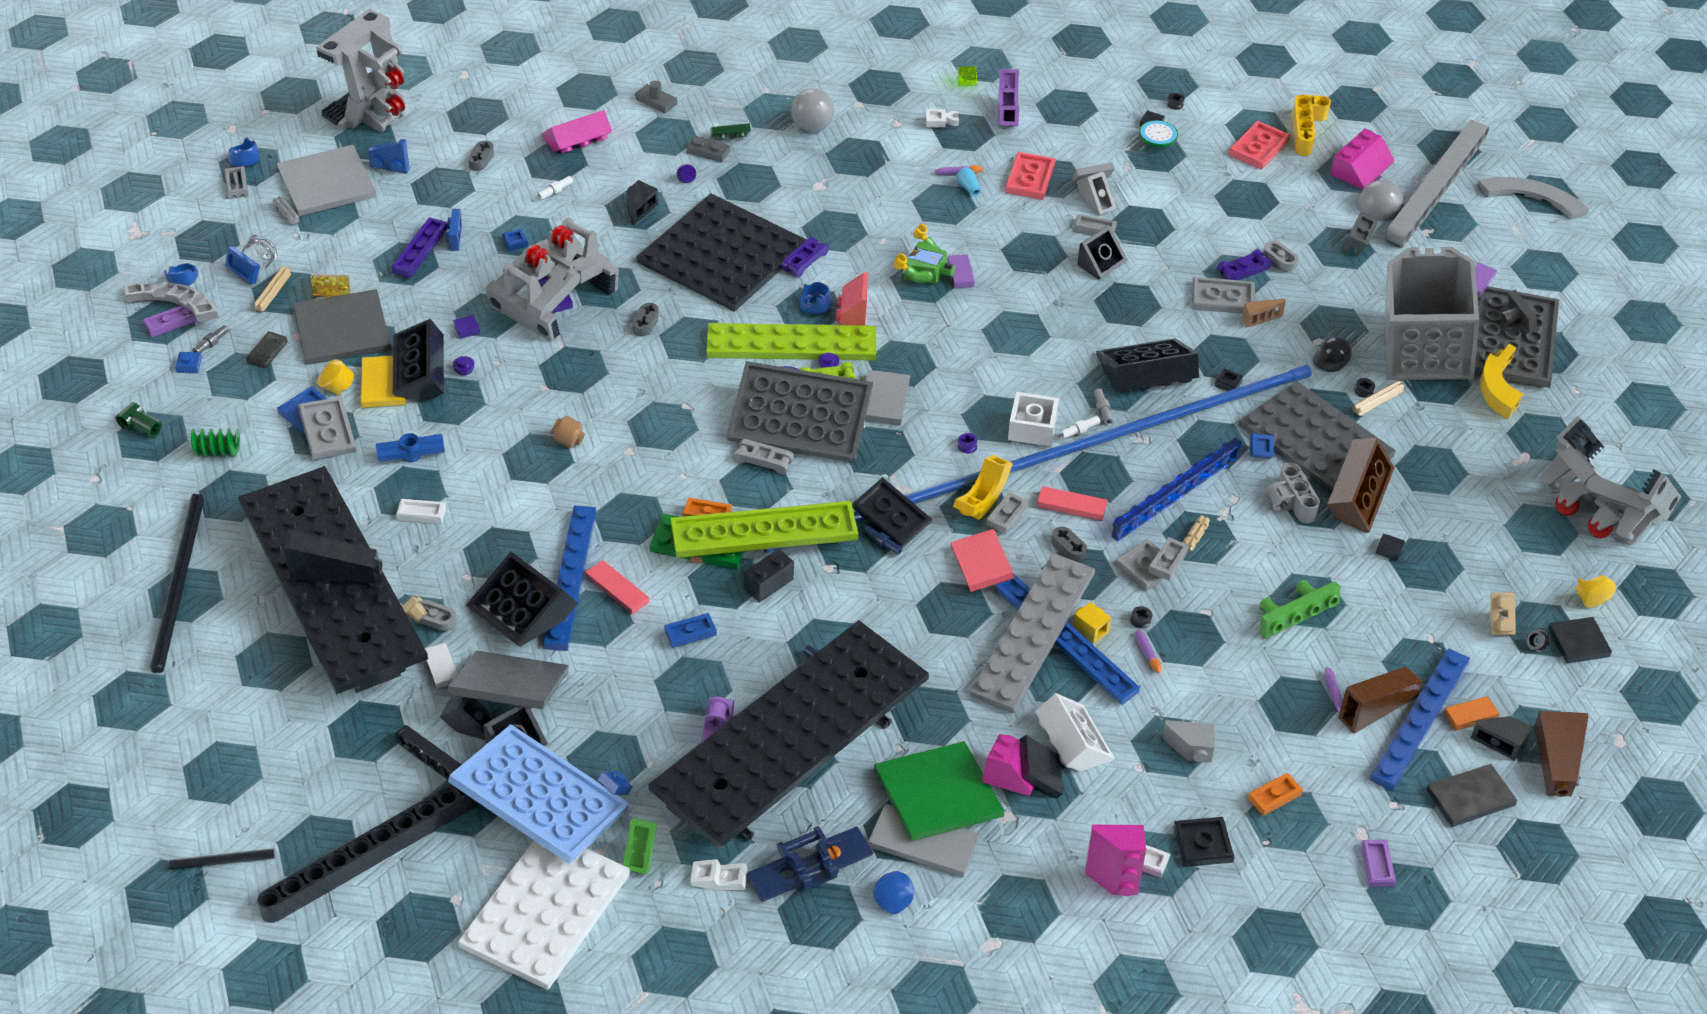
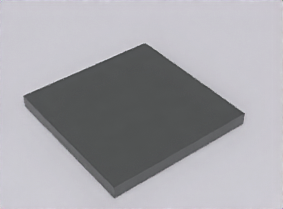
(342, 326)
(508, 679)

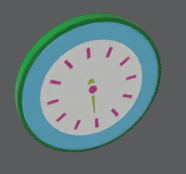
(1158, 133)

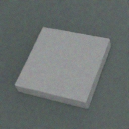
(1136, 564)

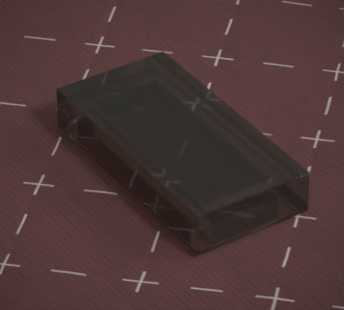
(266, 349)

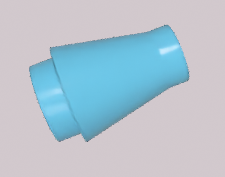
(967, 179)

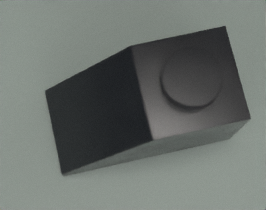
(641, 200)
(466, 716)
(1502, 735)

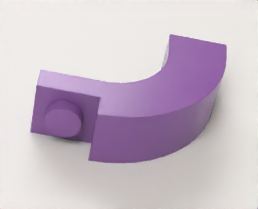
(1008, 97)

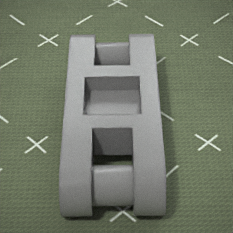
(763, 455)

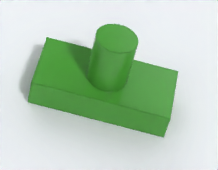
(640, 845)

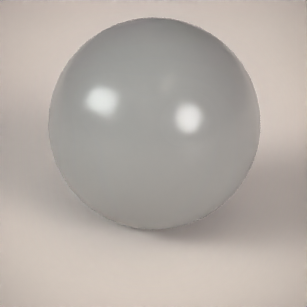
(812, 110)
(1381, 200)

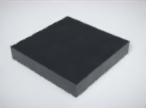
(1580, 640)
(1041, 766)
(1203, 841)

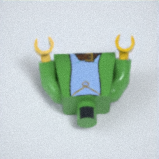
(926, 260)

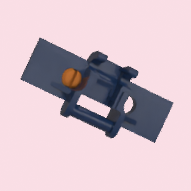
(812, 870)

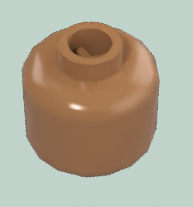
(567, 432)

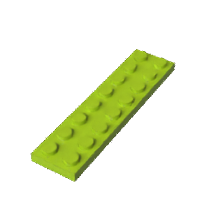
(790, 341)
(763, 529)

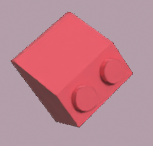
(853, 301)

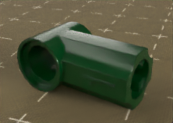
(135, 418)

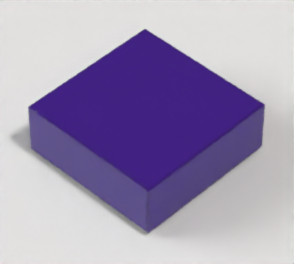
(466, 326)

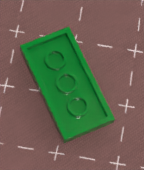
(663, 544)

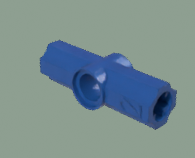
(410, 447)

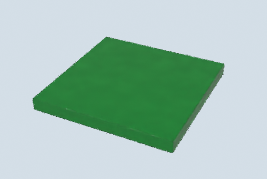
(938, 790)

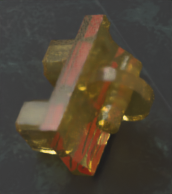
(330, 285)

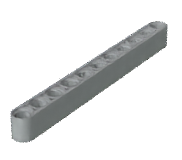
(1436, 183)

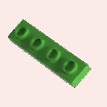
(1293, 613)

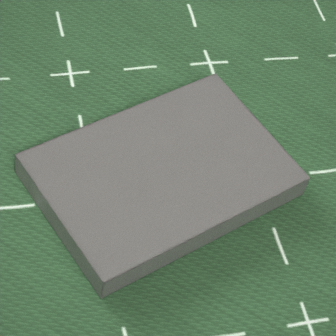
(1221, 294)
(887, 396)
(327, 428)

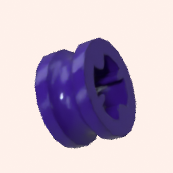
(967, 448)

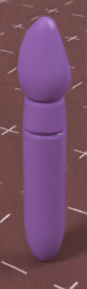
(1333, 688)

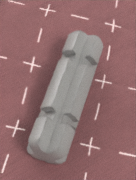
(285, 209)

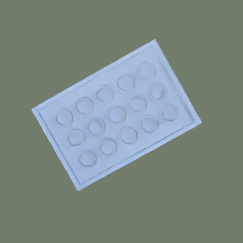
(539, 793)

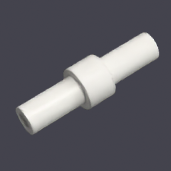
(555, 187)
(1079, 427)

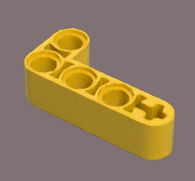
(1306, 111)

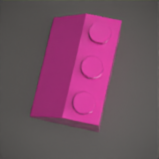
(578, 132)
(1362, 159)
(1116, 857)

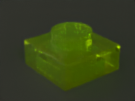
(967, 75)

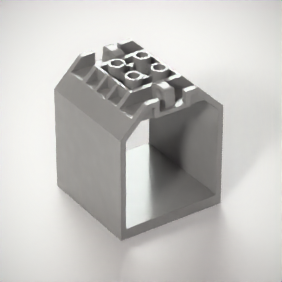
(1444, 316)

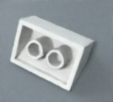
(1073, 733)

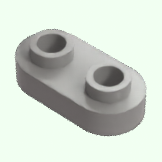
(1281, 255)
(438, 616)

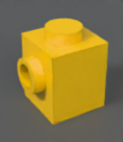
(1091, 622)

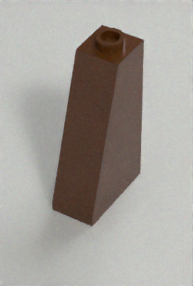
(1378, 697)
(1560, 749)

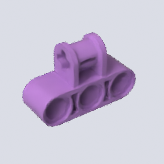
(718, 713)

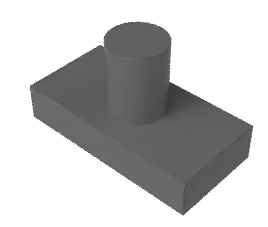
(655, 97)
(1519, 311)

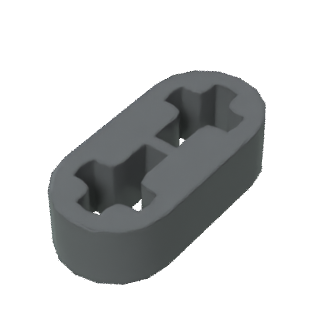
(480, 155)
(649, 320)
(1069, 544)

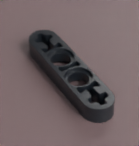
(426, 751)

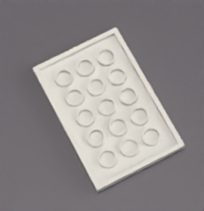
(543, 912)

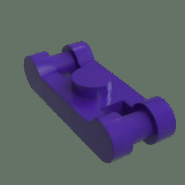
(804, 256)
(1244, 266)

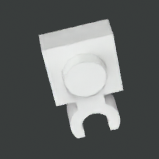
(938, 118)

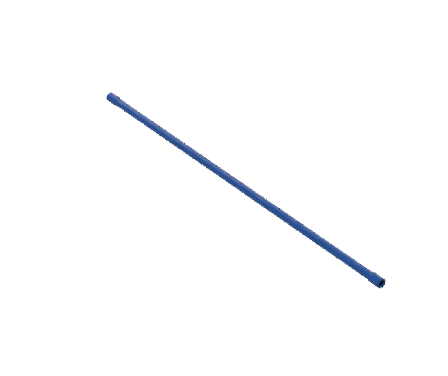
(1291, 376)

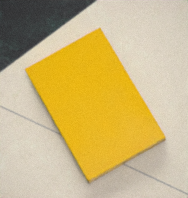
(378, 383)

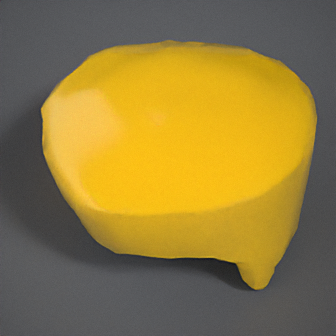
(335, 377)
(1595, 591)

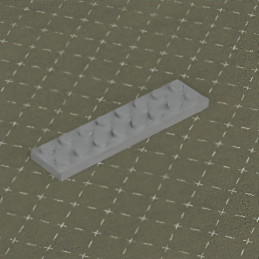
(1032, 633)

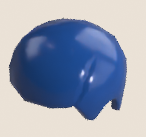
(182, 274)

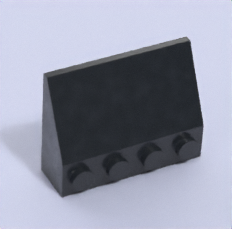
(1149, 364)
(521, 601)

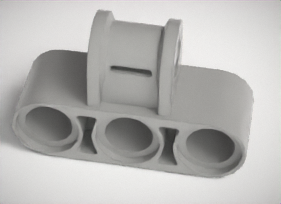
(1294, 494)

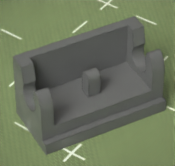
(1360, 233)

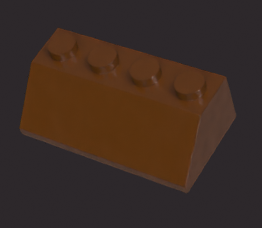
(1361, 484)

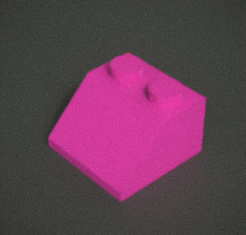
(1005, 766)

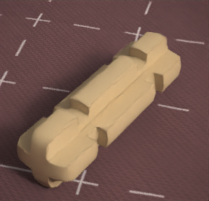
(1196, 532)

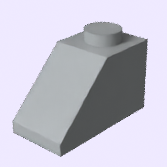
(1097, 193)
(1190, 739)

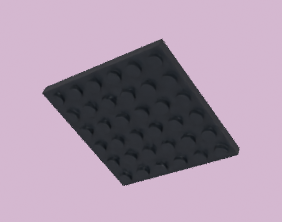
(721, 251)

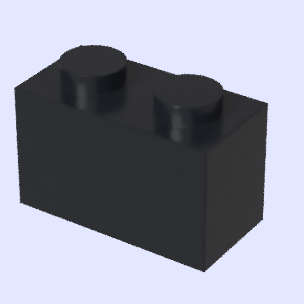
(768, 575)

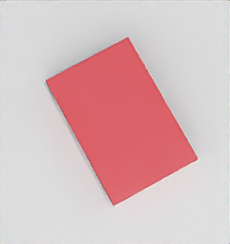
(1259, 145)
(1030, 175)
(982, 560)

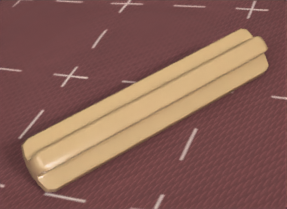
(272, 289)
(1378, 398)

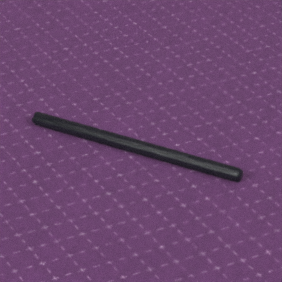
(176, 584)

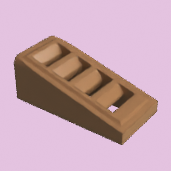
(1257, 311)

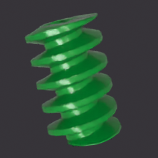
(215, 443)

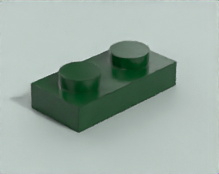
(722, 131)

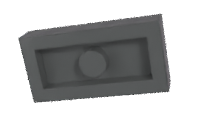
(708, 149)

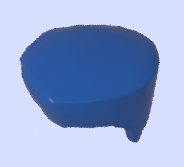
(243, 154)
(815, 298)
(894, 892)

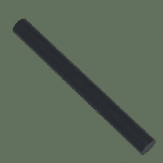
(222, 859)

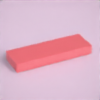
(1072, 503)
(617, 587)

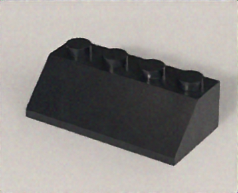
(418, 362)

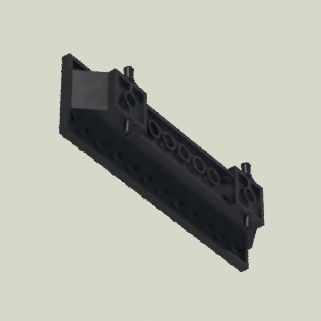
(352, 626)
(787, 734)

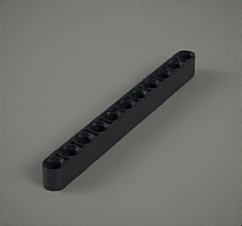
(363, 853)

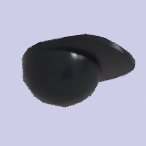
(1333, 354)

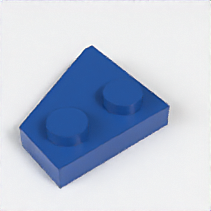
(390, 156)

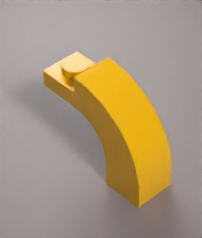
(1494, 388)
(986, 488)

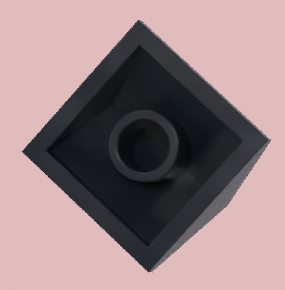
(1101, 253)
(519, 717)

